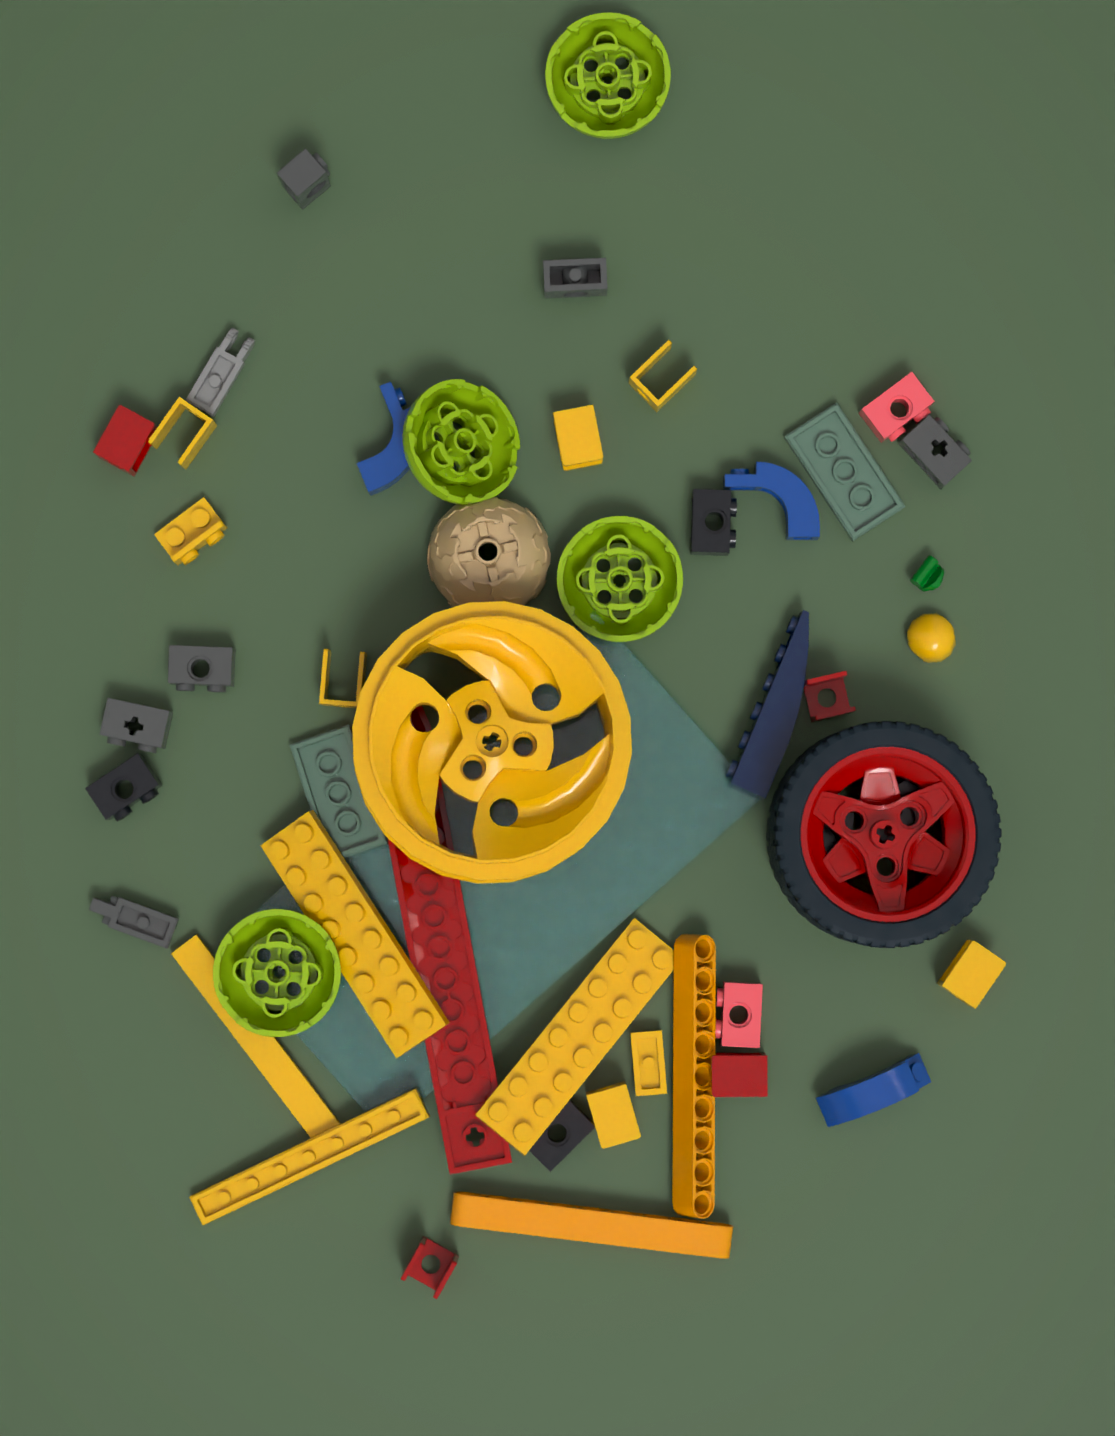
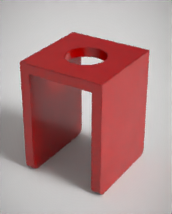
(125, 440)
(836, 684)
(739, 1075)
(435, 1280)

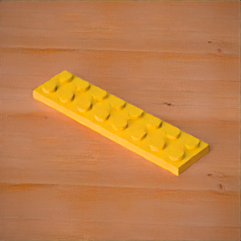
(366, 946)
(578, 1037)

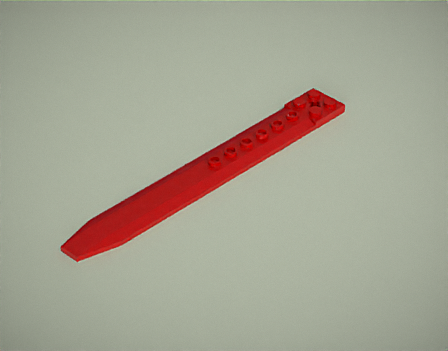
(445, 960)

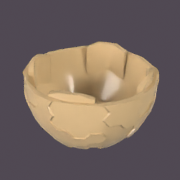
(512, 576)

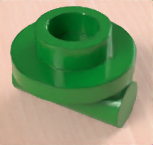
(929, 575)

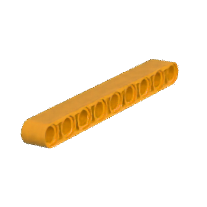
(692, 1075)
(591, 1224)

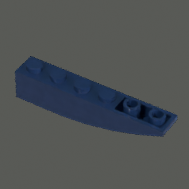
(773, 717)

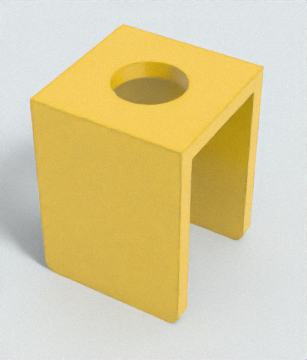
(645, 393)
(170, 420)
(578, 437)
(325, 681)
(971, 973)
(613, 1115)

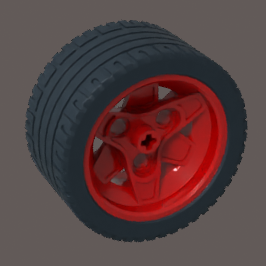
(949, 790)

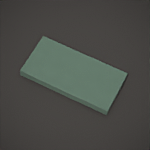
(844, 471)
(334, 791)

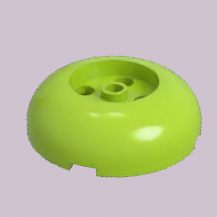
(604, 40)
(485, 427)
(619, 541)
(239, 969)

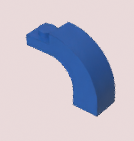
(390, 464)
(790, 492)
(874, 1092)

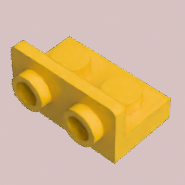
(191, 532)

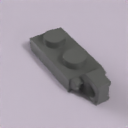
(136, 920)

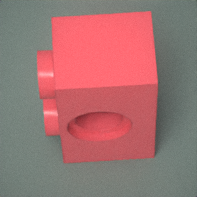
(907, 392)
(744, 1033)

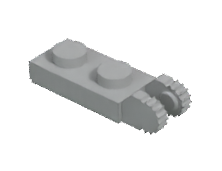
(219, 374)

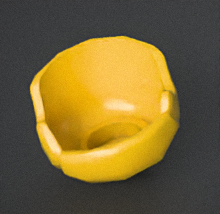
(931, 637)

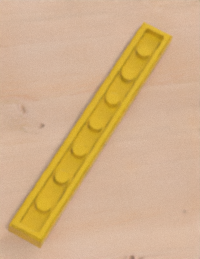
(263, 1050)
(309, 1156)

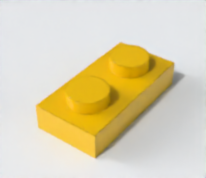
(648, 1063)

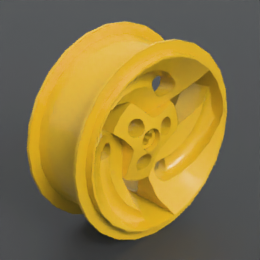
(514, 654)

